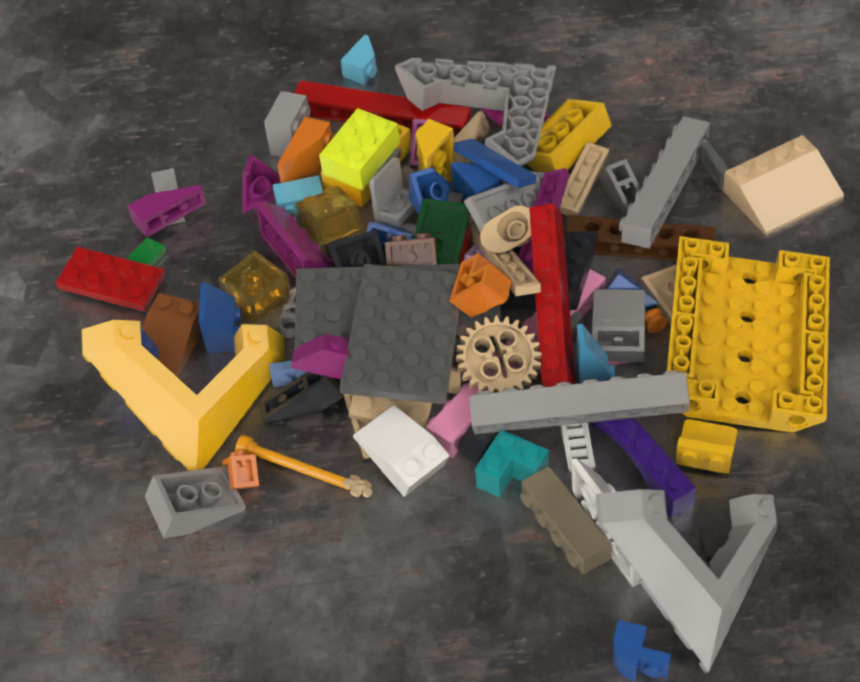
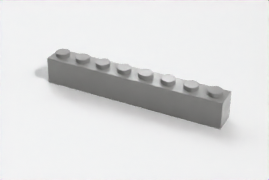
(664, 183)
(579, 402)

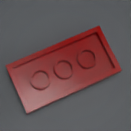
(110, 279)

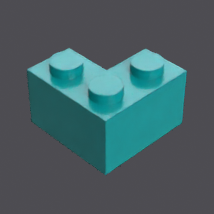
(508, 459)

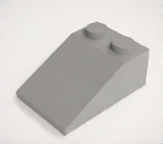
(192, 500)

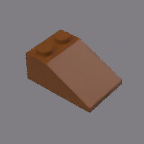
(174, 329)

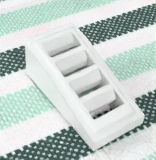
(573, 431)

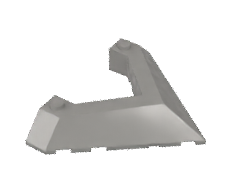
(514, 89)
(687, 592)

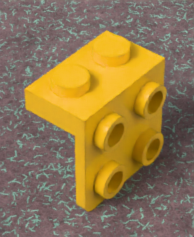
(706, 446)

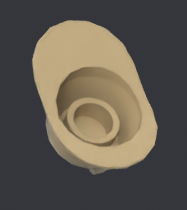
(507, 230)

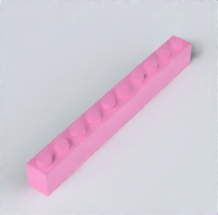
(455, 417)

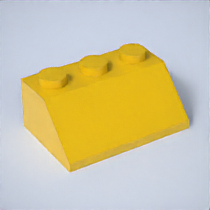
(436, 148)

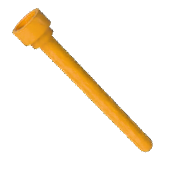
(247, 444)

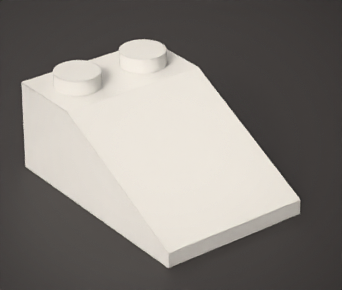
(402, 449)

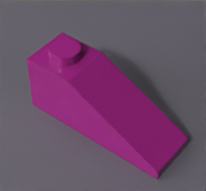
(163, 208)

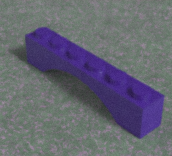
(652, 463)

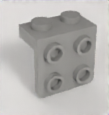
(388, 196)

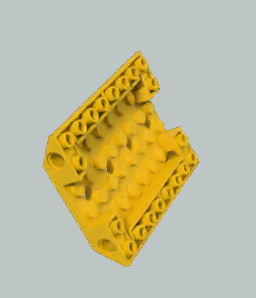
(783, 341)

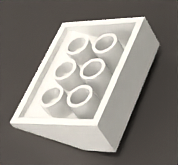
(585, 486)

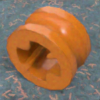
(655, 321)

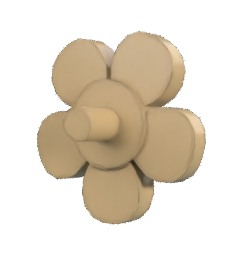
(358, 486)

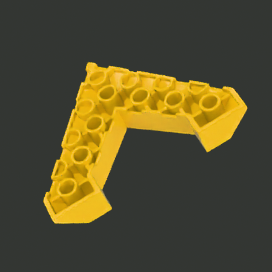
(186, 423)

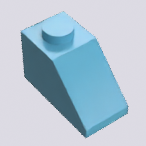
(360, 62)

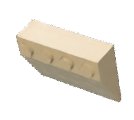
(782, 185)

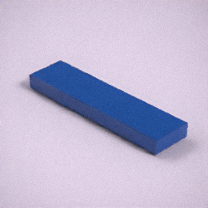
(495, 163)

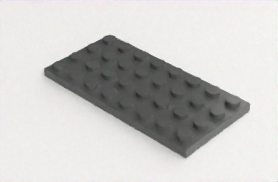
(329, 298)

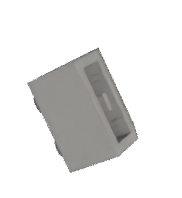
(620, 323)

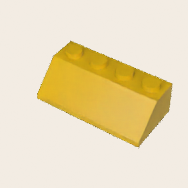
(567, 133)

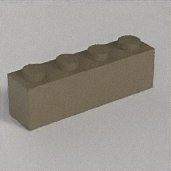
(566, 520)

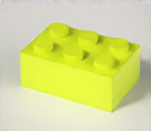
(359, 148)

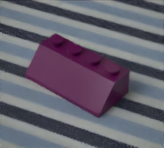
(288, 239)

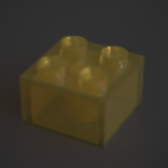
(329, 215)
(255, 285)

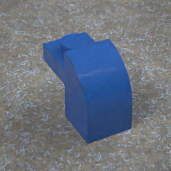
(631, 655)

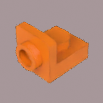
(242, 470)

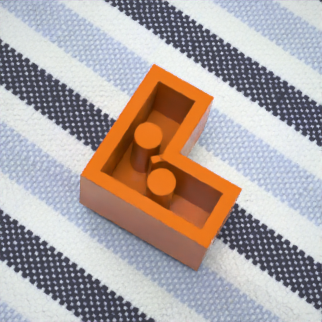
(479, 286)

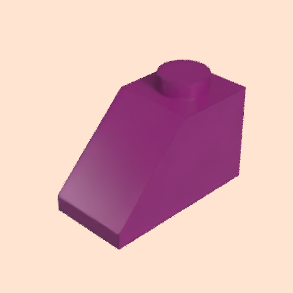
(322, 356)

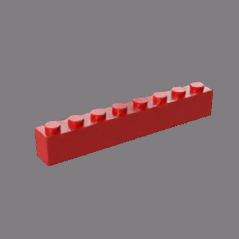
(340, 103)
(553, 300)

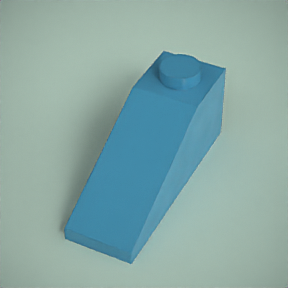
(591, 359)

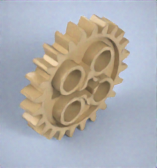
(521, 351)

